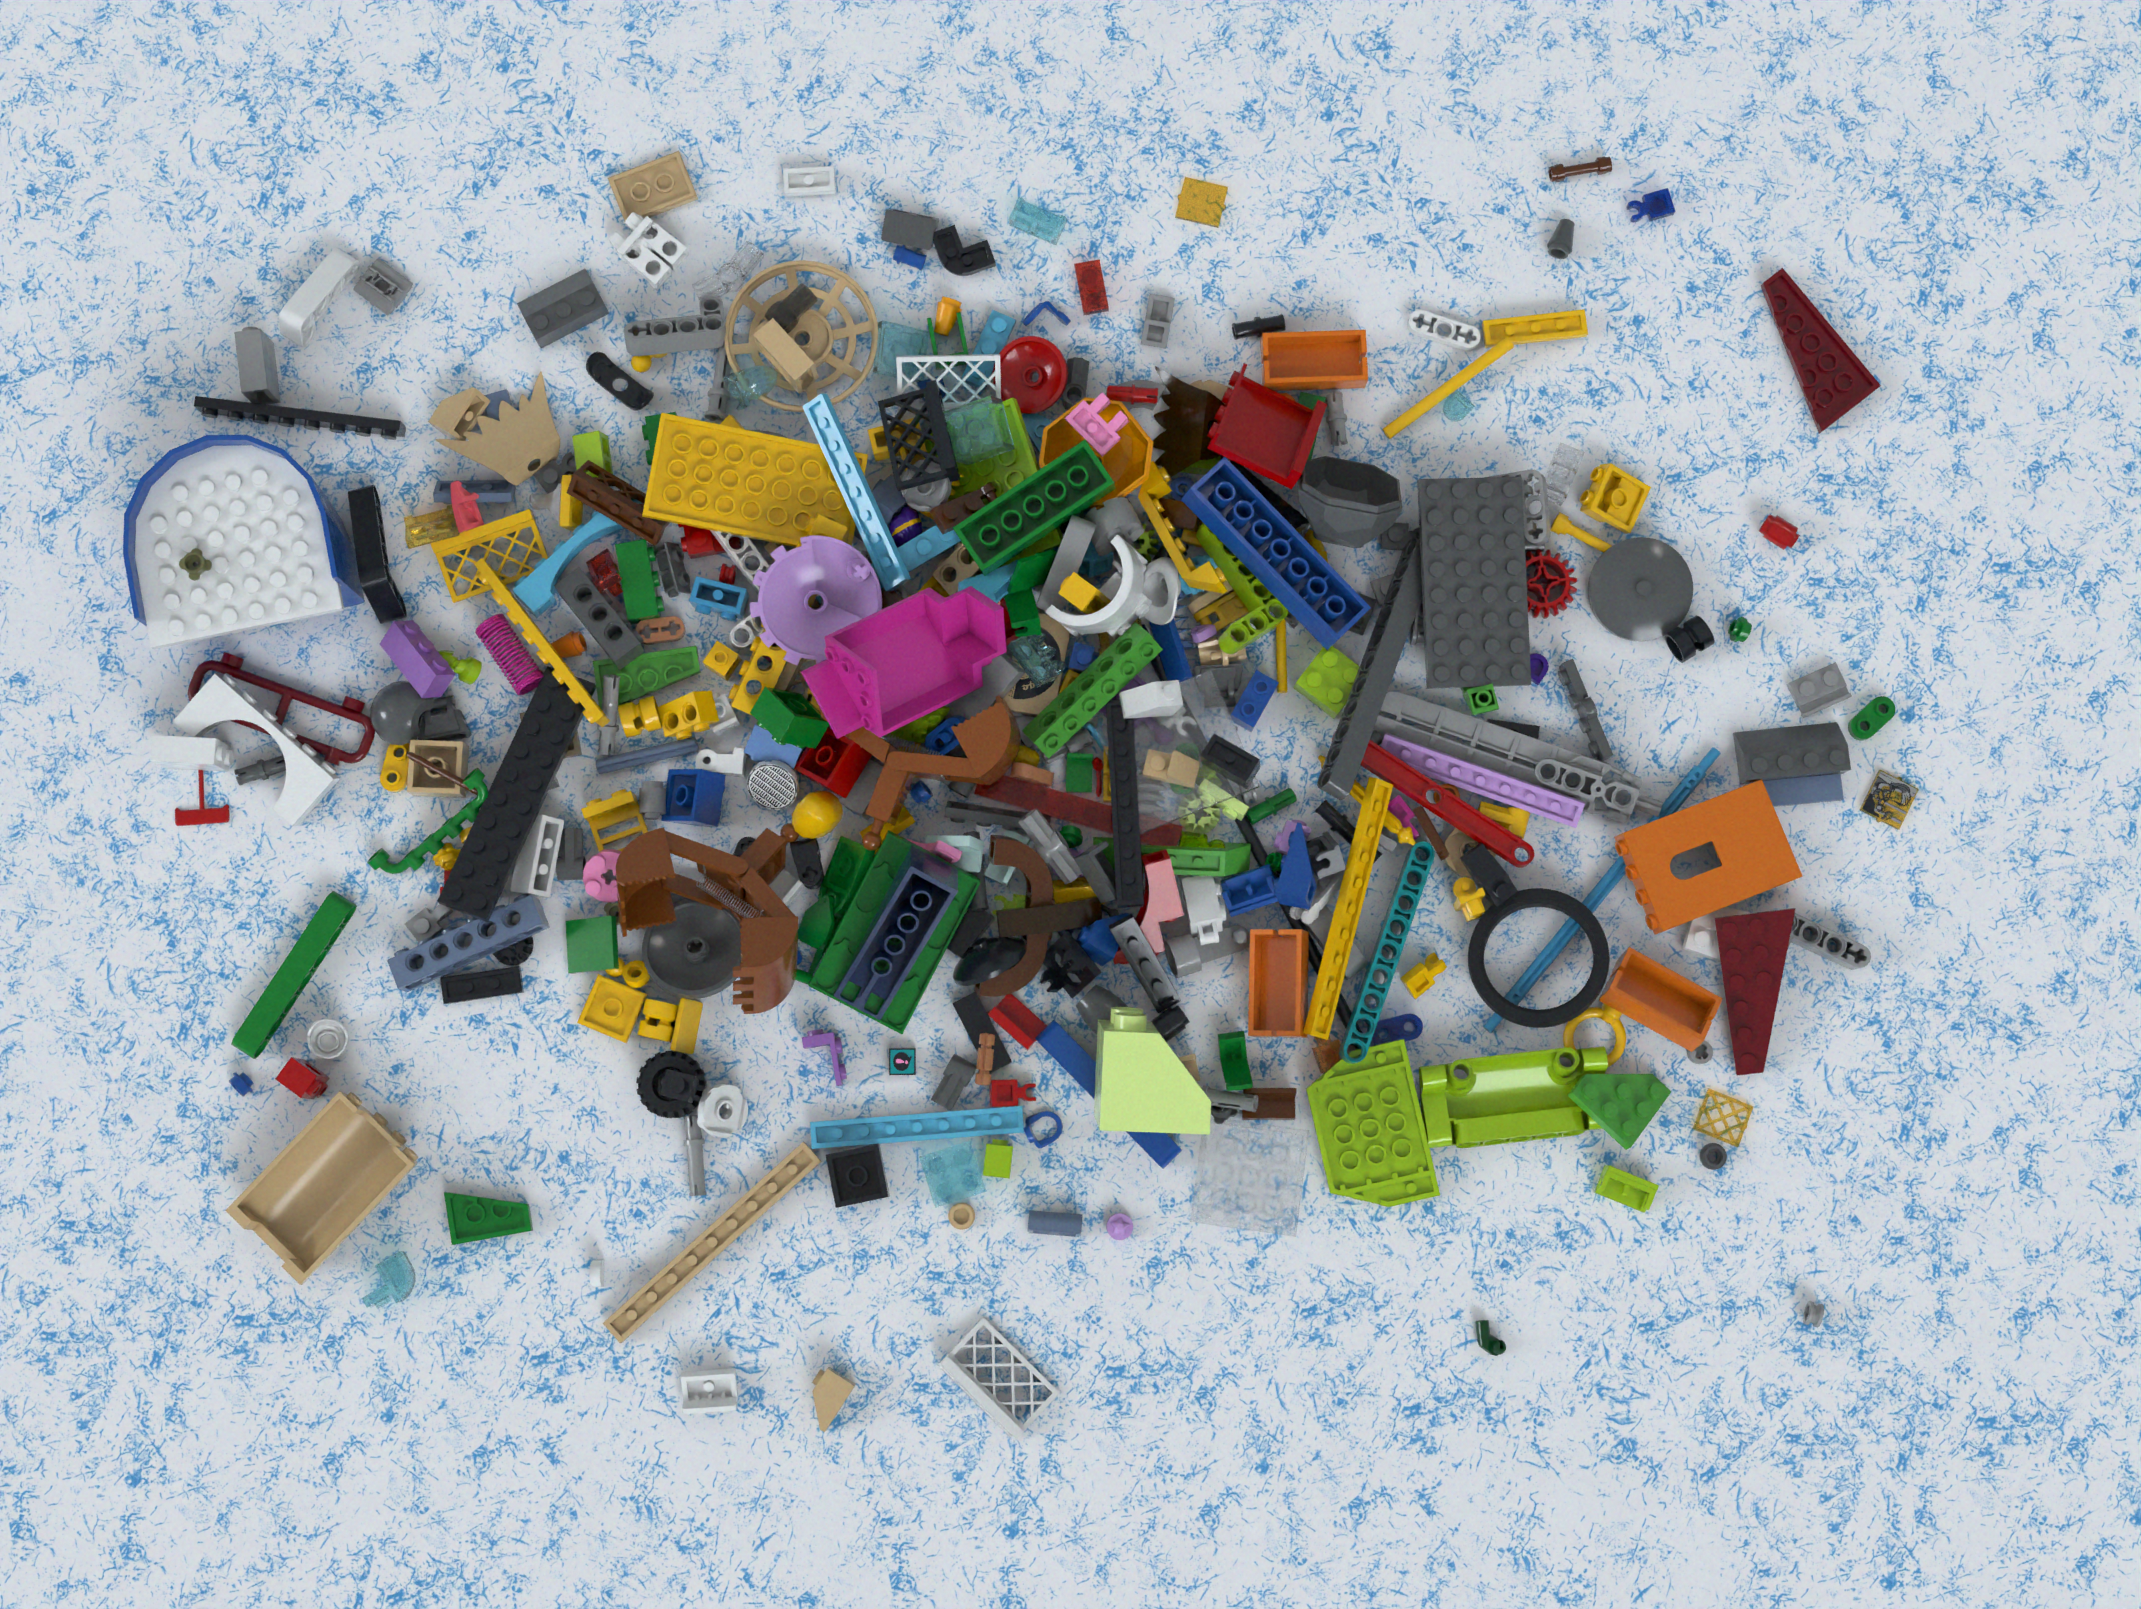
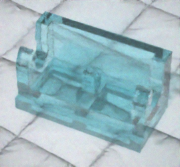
(1037, 221)

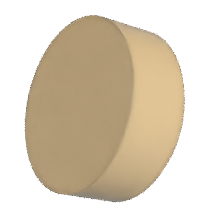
(961, 1216)

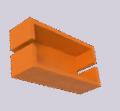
(1314, 360)
(1278, 983)
(1660, 999)

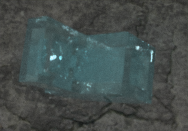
(398, 1279)

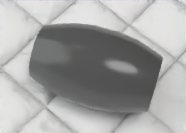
(1097, 1005)

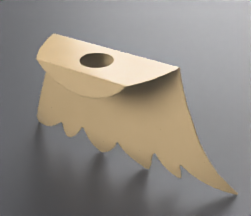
(514, 440)

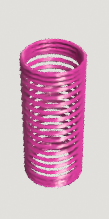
(498, 623)

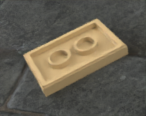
(653, 187)

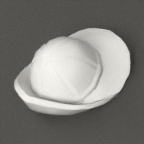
(1163, 589)

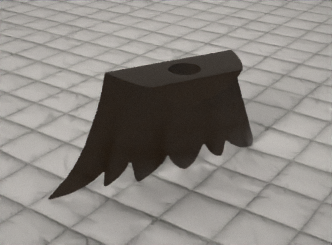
(1185, 424)

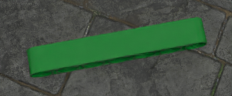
(294, 975)

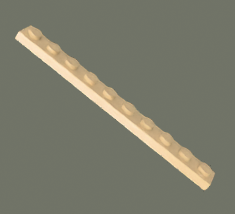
(712, 1242)

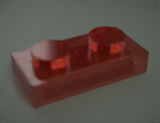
(1091, 287)

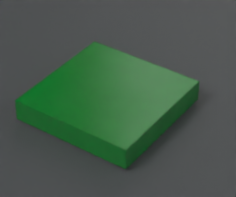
(592, 944)

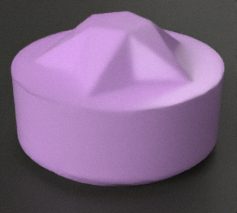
(1119, 1226)

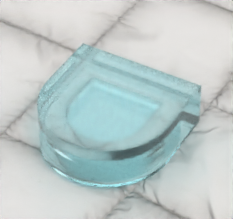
(1457, 406)

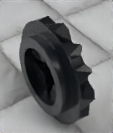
(523, 949)

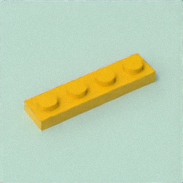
(1535, 328)

